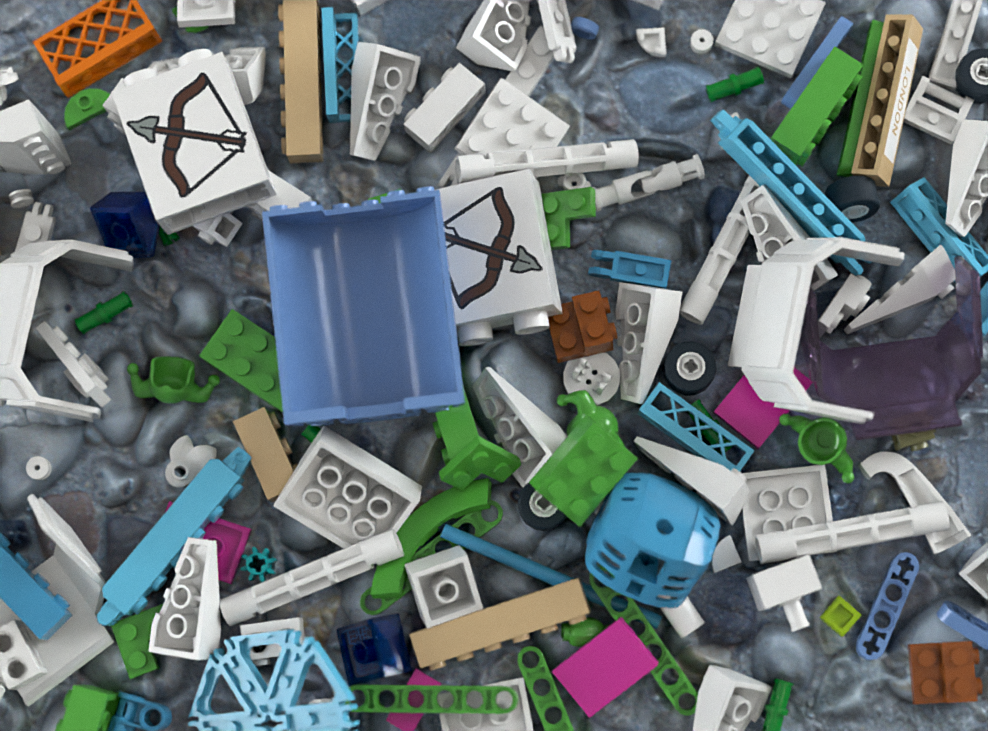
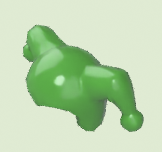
(171, 381)
(586, 406)
(822, 442)

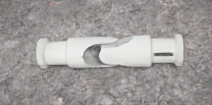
(660, 178)

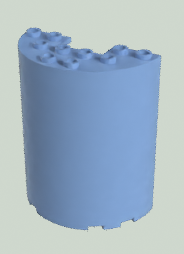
(363, 309)

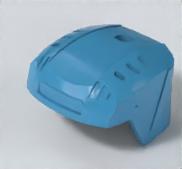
(630, 524)

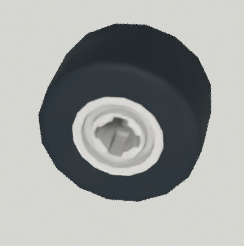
(969, 78)
(854, 197)
(685, 377)
(538, 511)

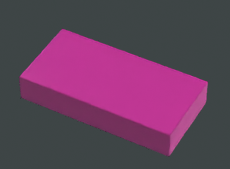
(409, 721)

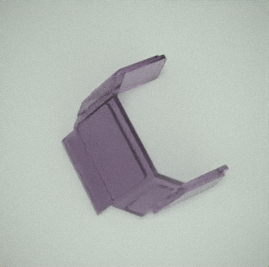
(906, 381)

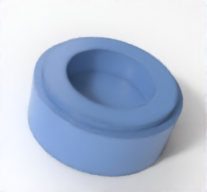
(584, 28)

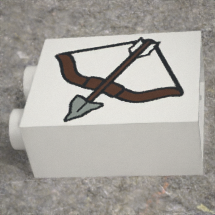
(192, 141)
(499, 256)

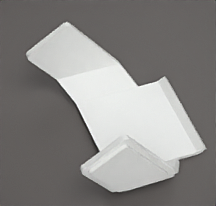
(18, 293)
(773, 318)
(78, 580)

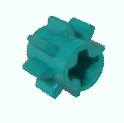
(252, 560)

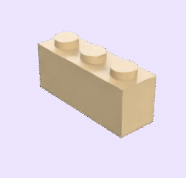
(267, 449)

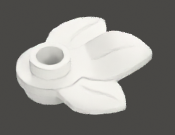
(189, 458)

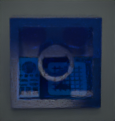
(127, 223)
(373, 649)

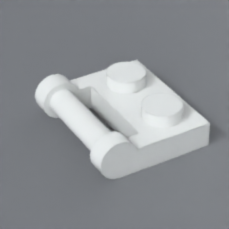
(933, 117)

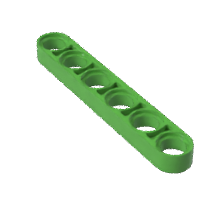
(860, 99)
(481, 528)
(649, 637)
(549, 700)
(430, 704)

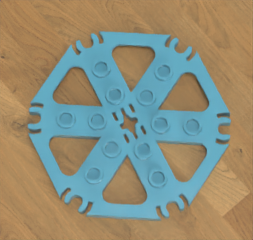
(280, 693)

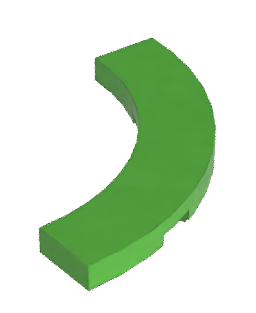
(424, 523)

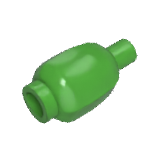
(581, 632)

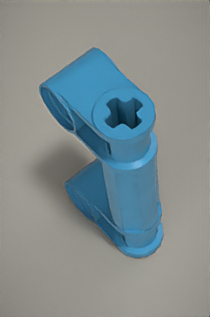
(136, 711)

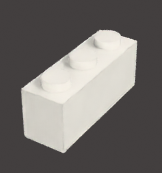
(444, 107)

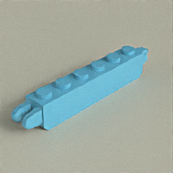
(793, 189)
(164, 543)

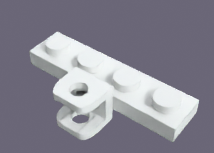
(82, 372)

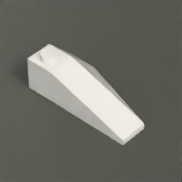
(497, 34)
(246, 66)
(647, 324)

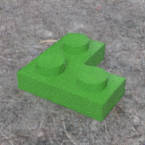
(566, 206)
(478, 458)
(133, 642)

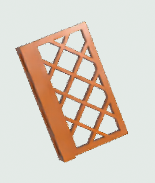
(106, 56)

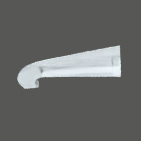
(917, 492)

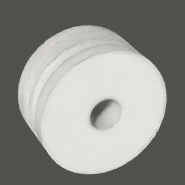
(699, 47)
(21, 198)
(43, 472)

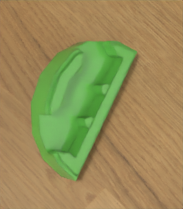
(84, 107)

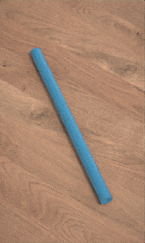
(533, 568)

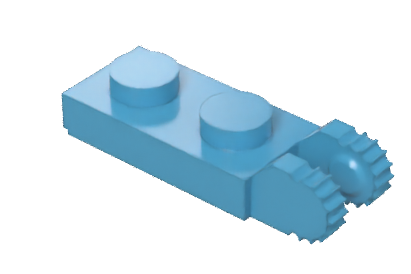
(632, 268)

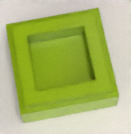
(840, 616)

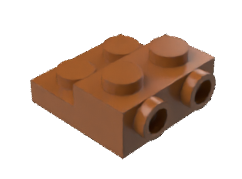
(582, 327)
(944, 672)

